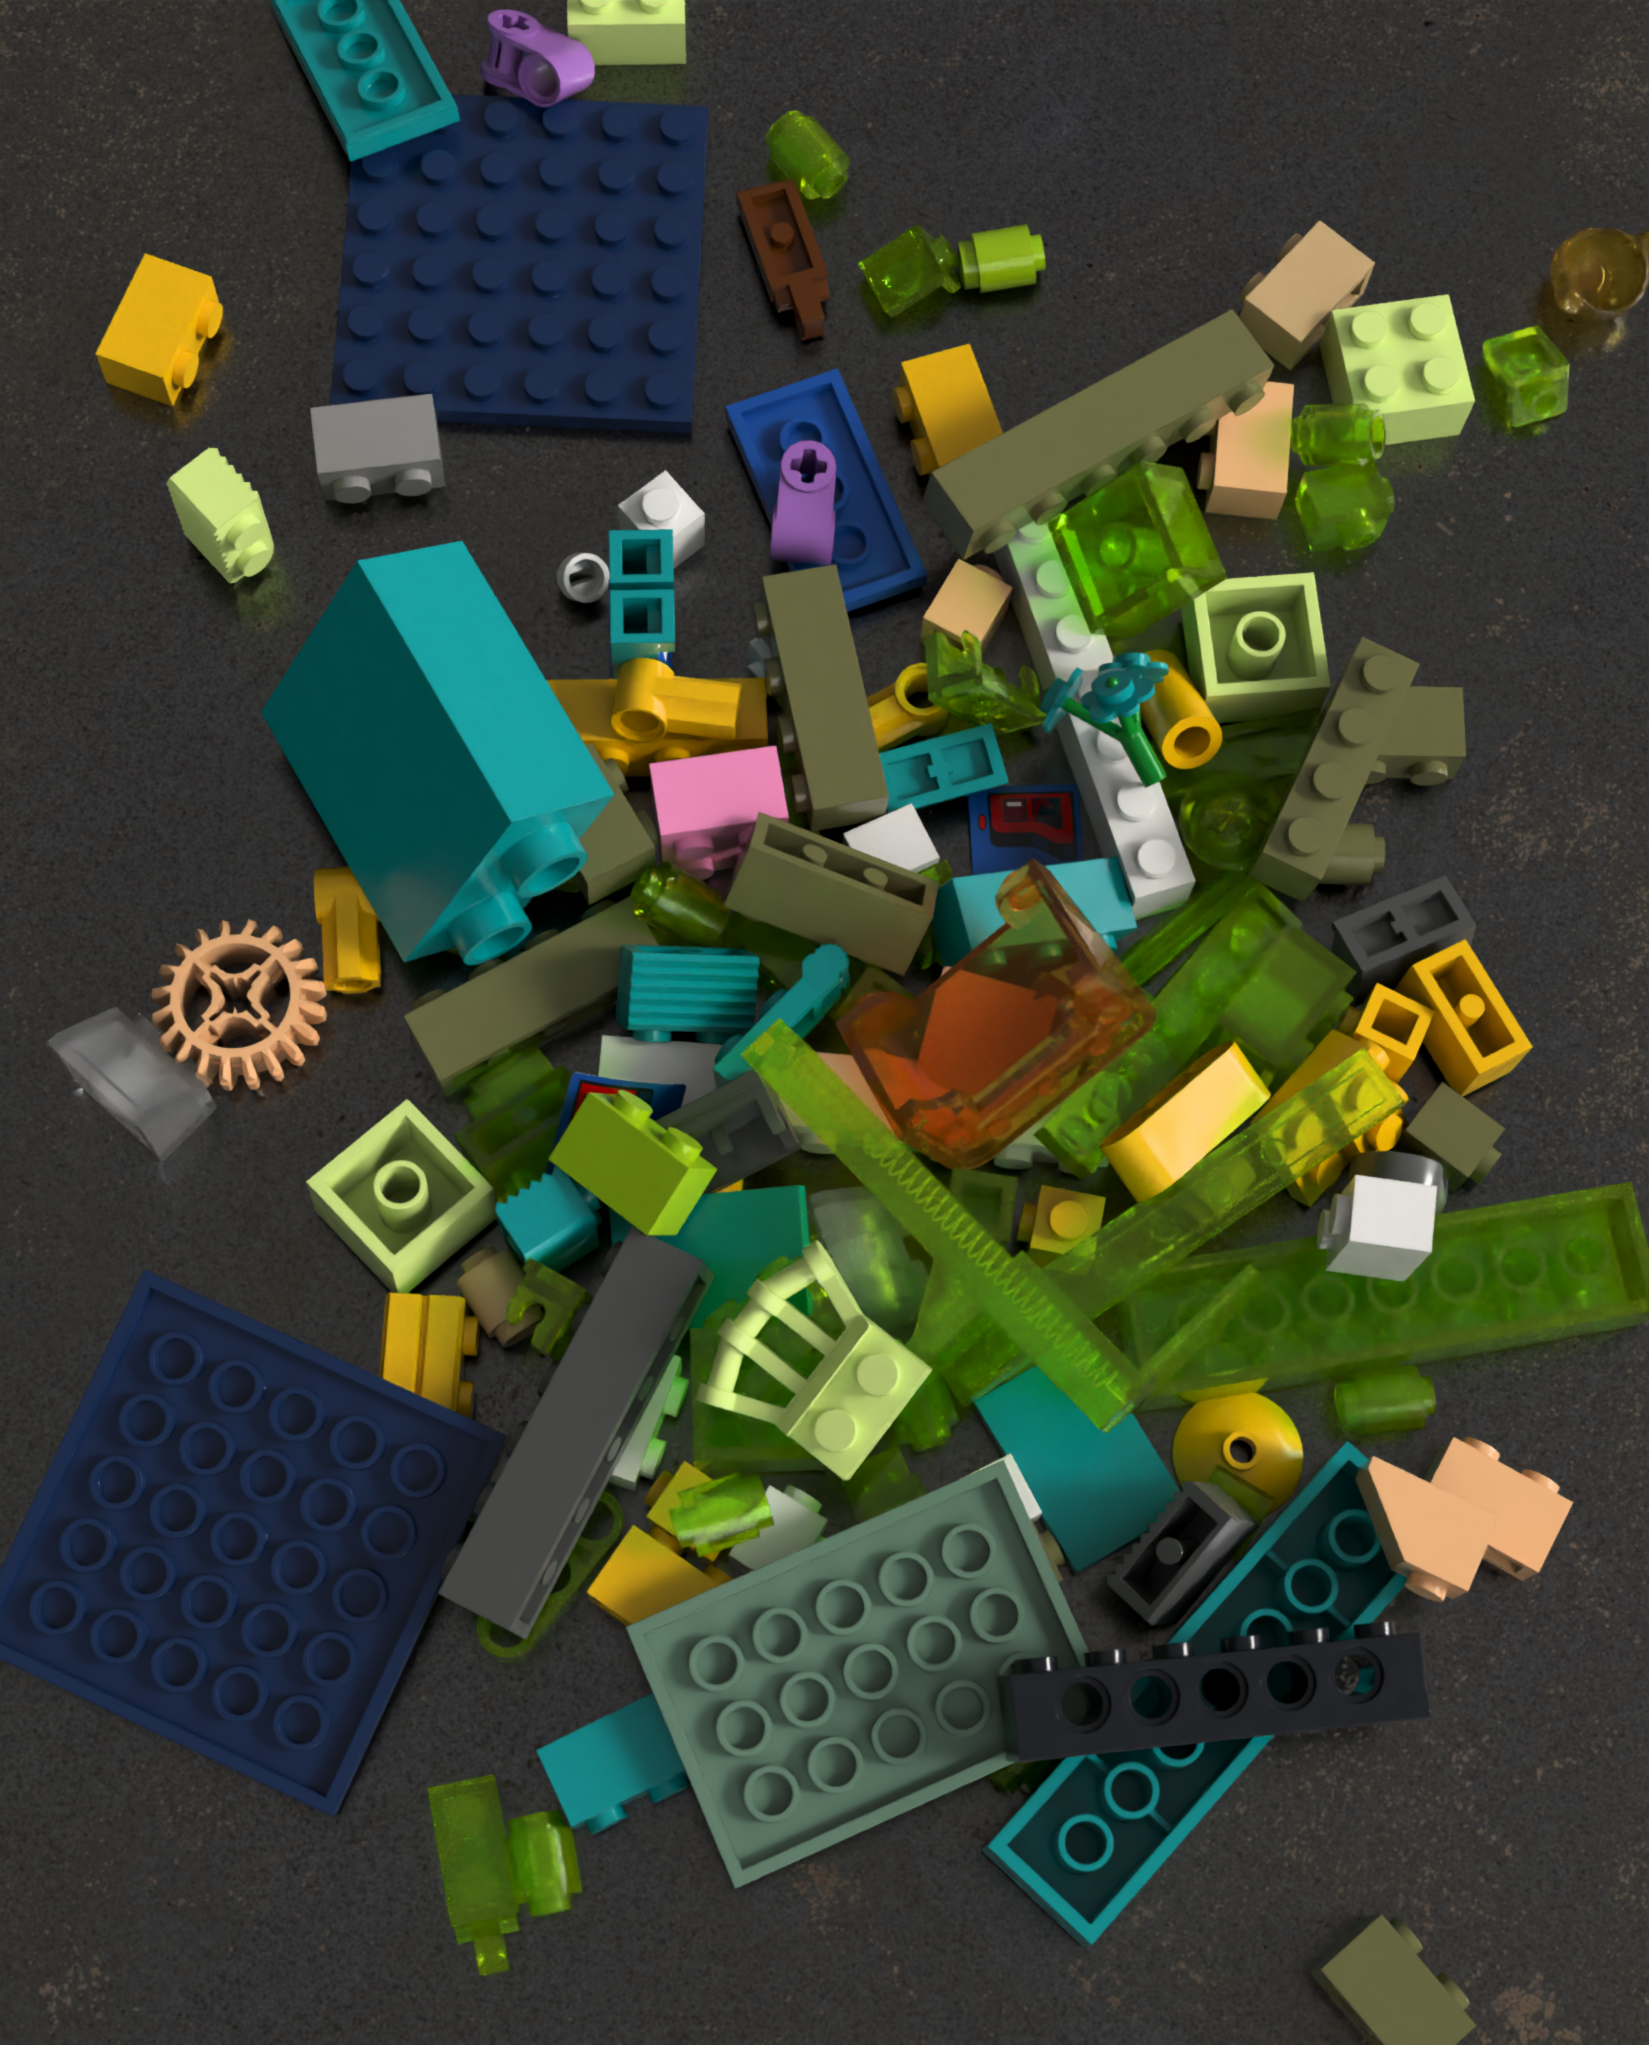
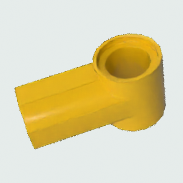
(656, 701)
(895, 718)
(348, 932)

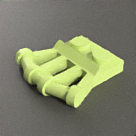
(851, 1391)

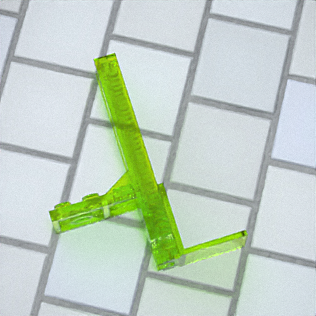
(972, 1273)

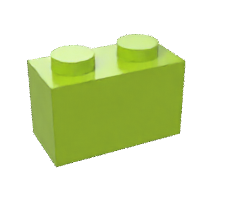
(634, 1162)

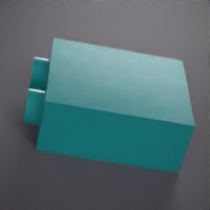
(436, 754)

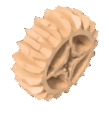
(258, 984)

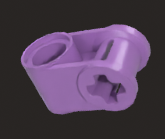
(535, 59)
(804, 511)

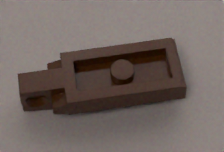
(786, 252)

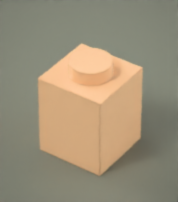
(969, 600)

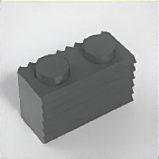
(1182, 1552)

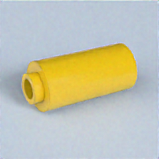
(1180, 717)

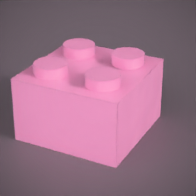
(710, 805)

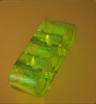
(585, 1563)

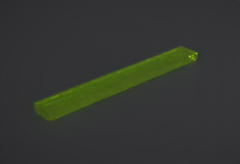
(1197, 1206)

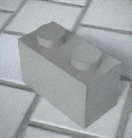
(377, 448)

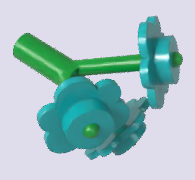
(1114, 693)

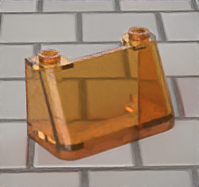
(1000, 1029)

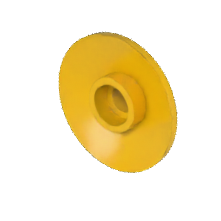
(1211, 1427)

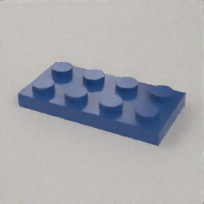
(870, 536)

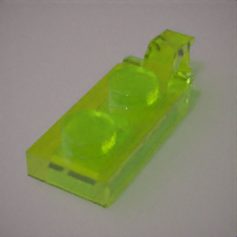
(475, 1867)

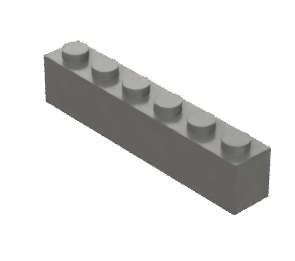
(576, 1432)

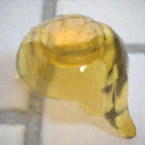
(1600, 273)

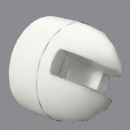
(586, 589)

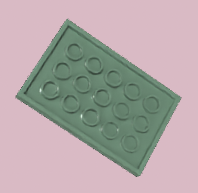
(858, 1671)

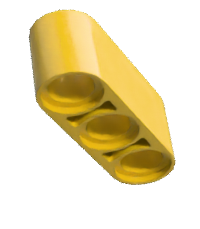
(1185, 1121)

